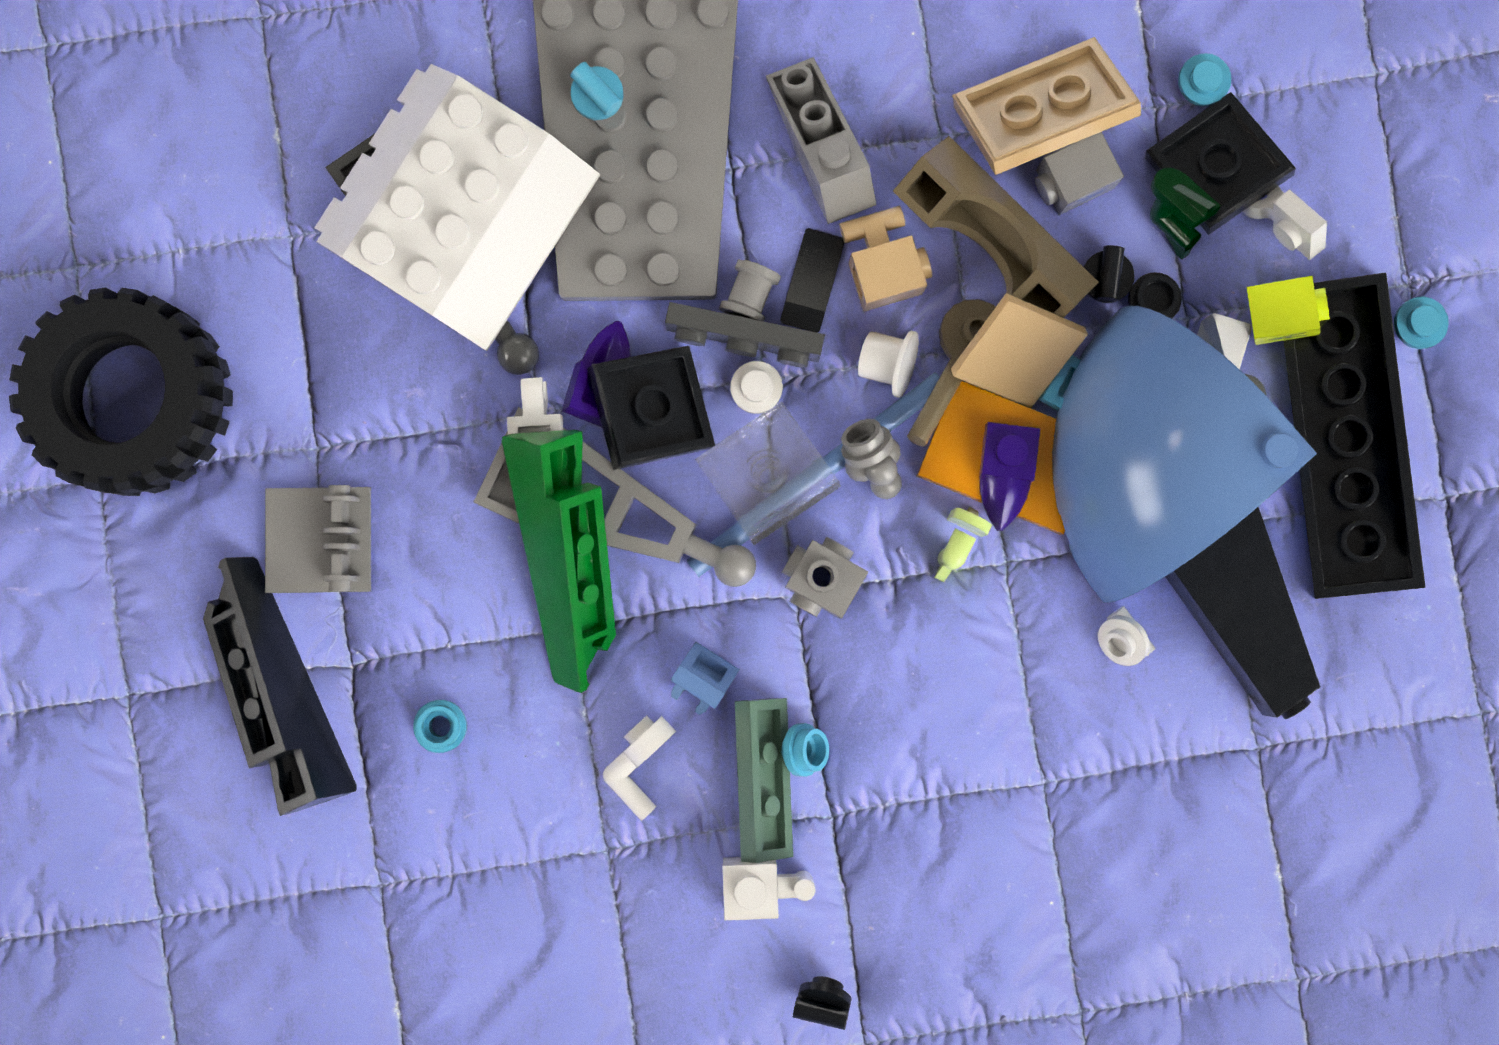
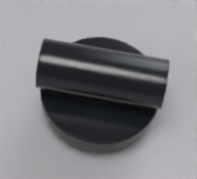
(1112, 272)
(823, 1003)

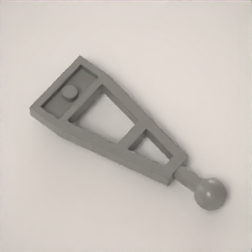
(732, 564)

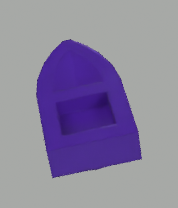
(606, 346)
(1007, 470)

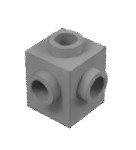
(844, 578)

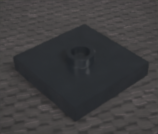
(1225, 157)
(651, 407)

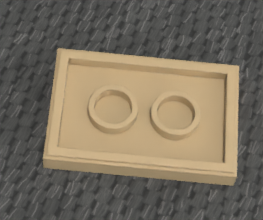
(1046, 105)

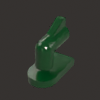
(1180, 208)

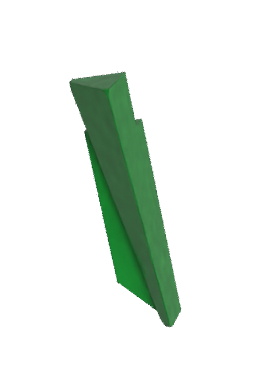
(563, 548)

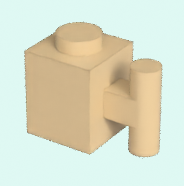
(887, 268)

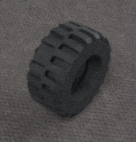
(54, 383)

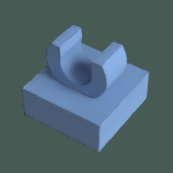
(704, 677)

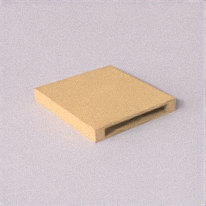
(1018, 350)

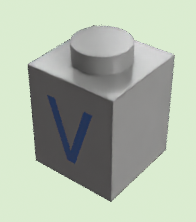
(1077, 173)

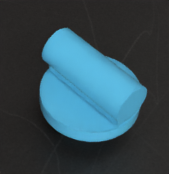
(596, 91)

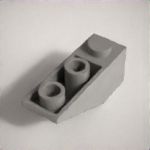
(822, 141)

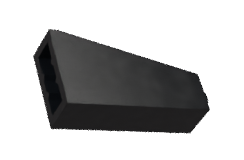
(1249, 617)

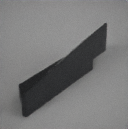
(272, 692)

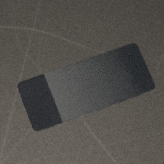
(812, 280)

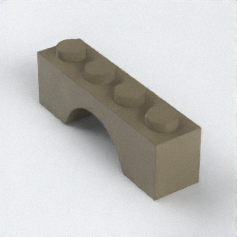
(958, 194)

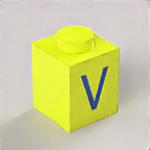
(1286, 309)

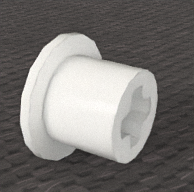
(889, 360)

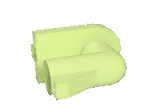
(960, 543)

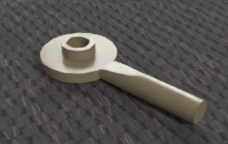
(955, 334)

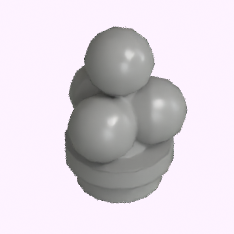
(872, 456)

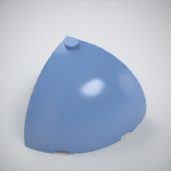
(1161, 451)

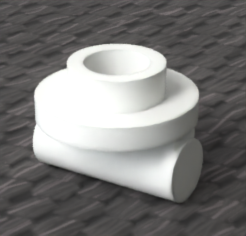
(1124, 639)

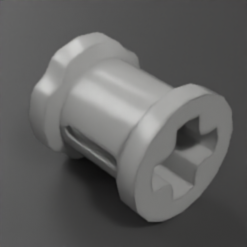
(750, 290)

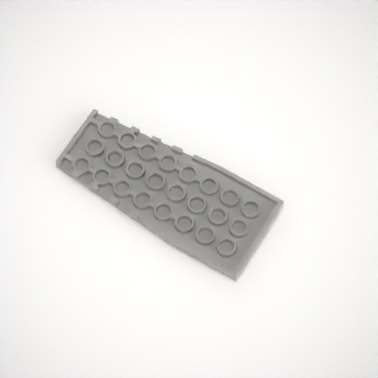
(660, 159)

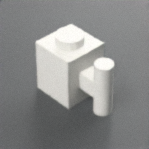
(754, 889)

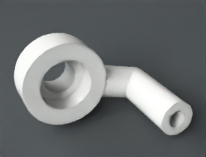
(643, 741)

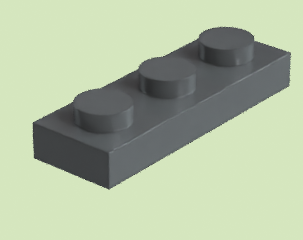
(743, 334)

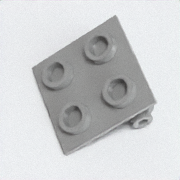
(318, 539)

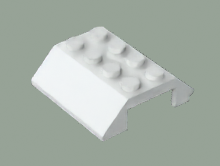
(456, 203)

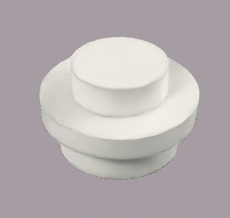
(756, 387)

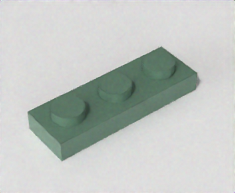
(763, 780)

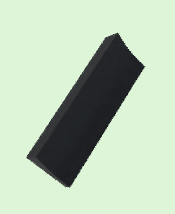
(1353, 418)

